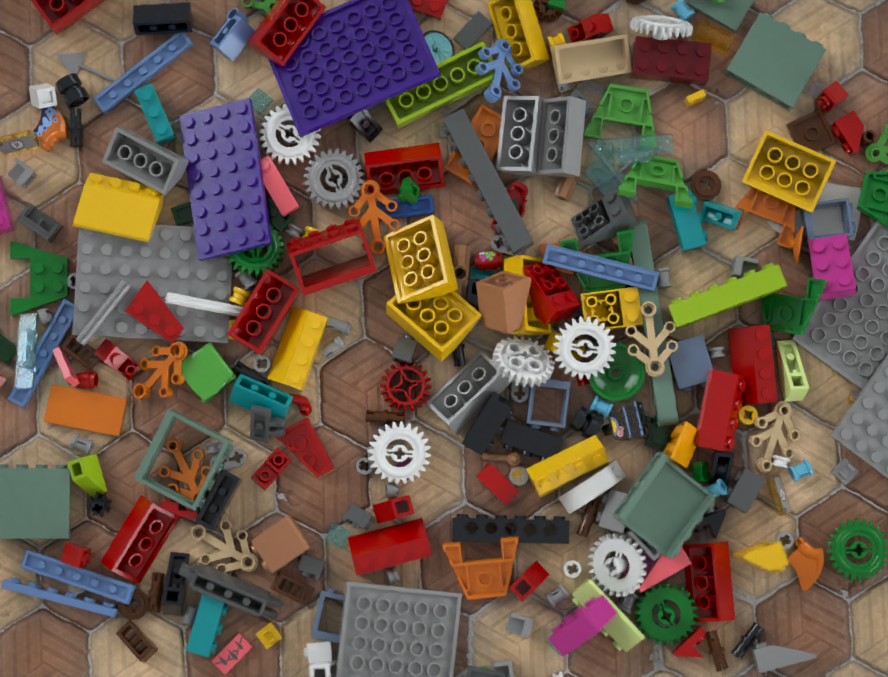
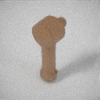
(512, 458)

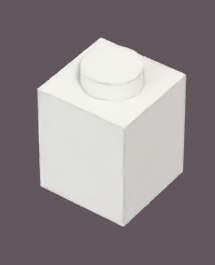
(319, 652)

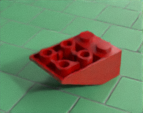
(550, 293)

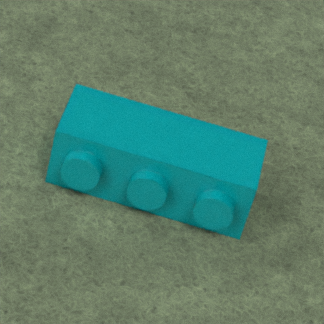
(155, 114)
(687, 225)
(251, 392)
(207, 626)

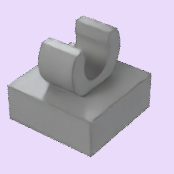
(844, 471)

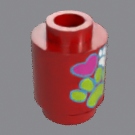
(488, 260)

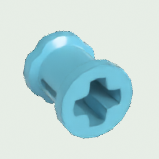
(682, 10)
(601, 406)
(800, 470)
(718, 488)

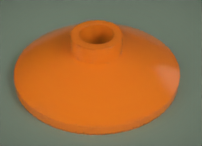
(796, 244)

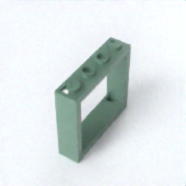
(156, 447)

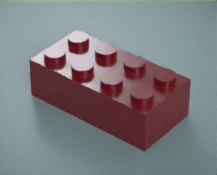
(671, 60)

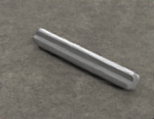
(103, 312)

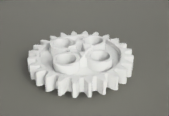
(523, 361)

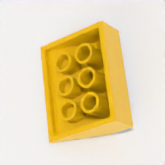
(788, 171)
(118, 207)
(420, 261)
(436, 321)

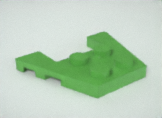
(623, 106)
(660, 174)

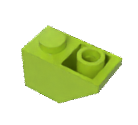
(88, 474)

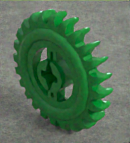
(250, 259)
(838, 549)
(657, 596)

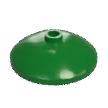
(626, 383)

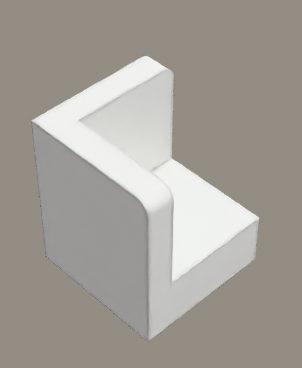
(43, 95)

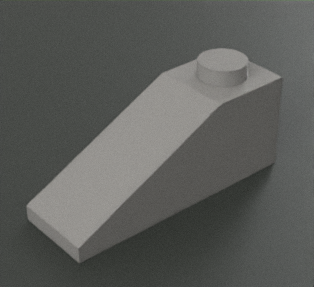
(771, 657)

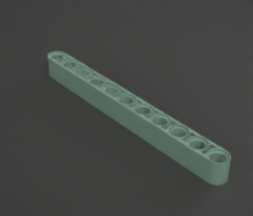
(662, 385)

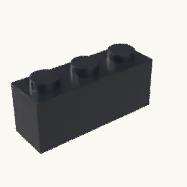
(162, 18)
(488, 424)
(530, 441)
(218, 500)

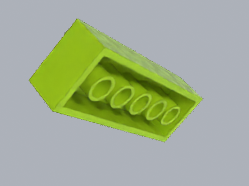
(456, 82)
(727, 296)

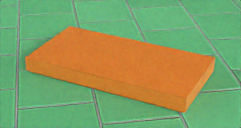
(487, 127)
(85, 410)

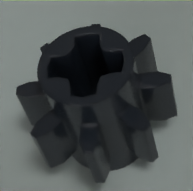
(99, 504)

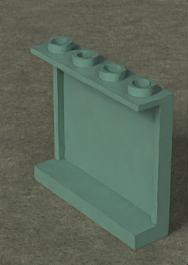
(775, 61)
(35, 502)
(664, 506)

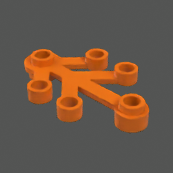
(374, 213)
(163, 370)
(188, 474)

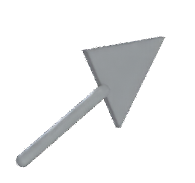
(74, 62)

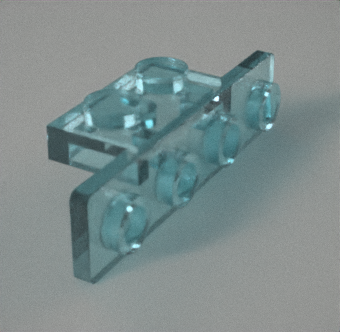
(636, 148)
(603, 174)
(26, 351)

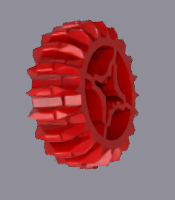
(401, 370)

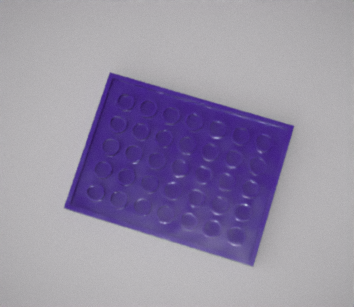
(354, 61)

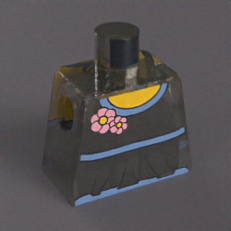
(627, 423)

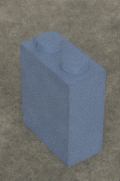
(690, 363)

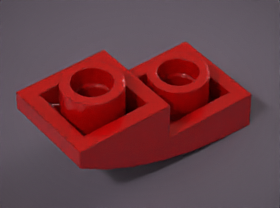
(271, 469)
(497, 483)
(175, 508)

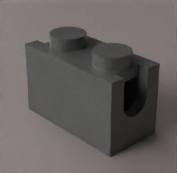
(744, 490)

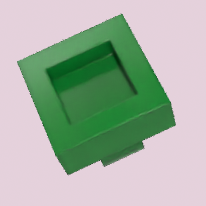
(409, 191)
(700, 471)

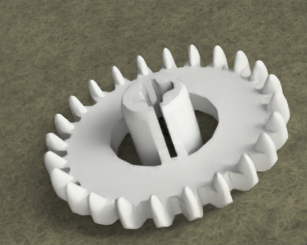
(661, 26)
(280, 151)
(603, 349)
(380, 452)
(609, 570)

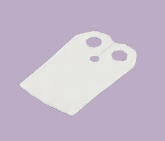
(829, 220)

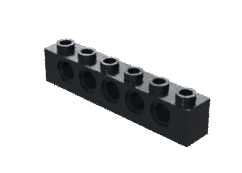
(560, 535)

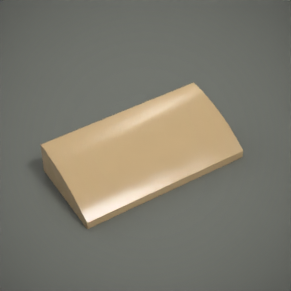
(591, 58)

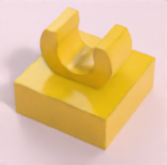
(269, 635)

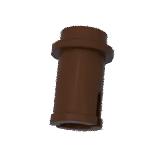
(871, 137)

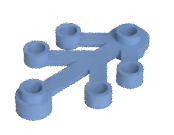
(502, 49)

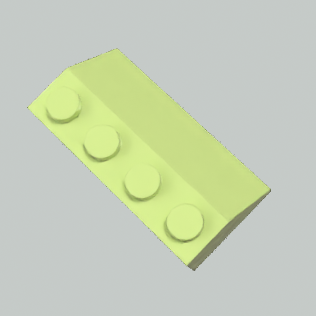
(619, 627)

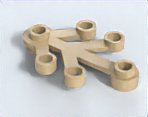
(652, 342)
(774, 434)
(227, 549)

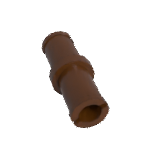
(385, 417)
(588, 518)
(156, 592)
(716, 650)

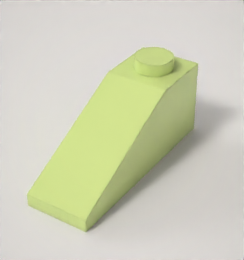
(791, 371)

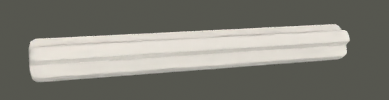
(203, 304)

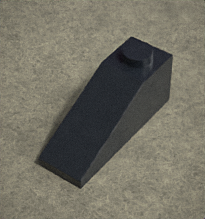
(175, 585)

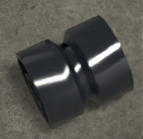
(71, 89)
(586, 423)

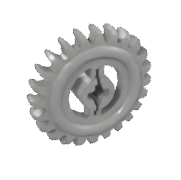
(340, 196)

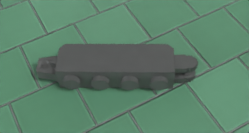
(230, 590)

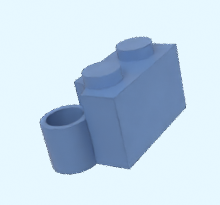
(233, 35)

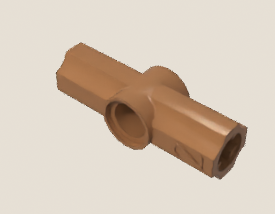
(567, 184)
(461, 261)

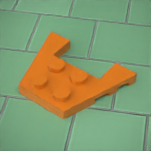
(771, 209)
(485, 576)

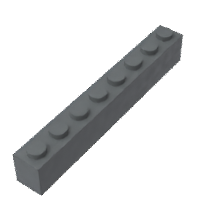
(488, 182)

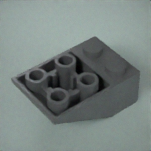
(604, 218)

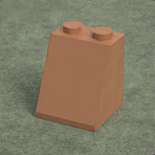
(503, 301)
(280, 544)

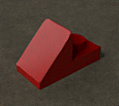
(686, 647)

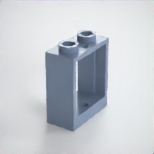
(846, 210)
(550, 384)
(321, 634)

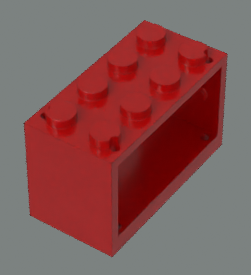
(335, 274)

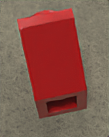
(591, 28)
(831, 97)
(849, 131)
(117, 359)
(393, 509)
(76, 555)
(529, 581)

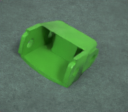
(207, 372)

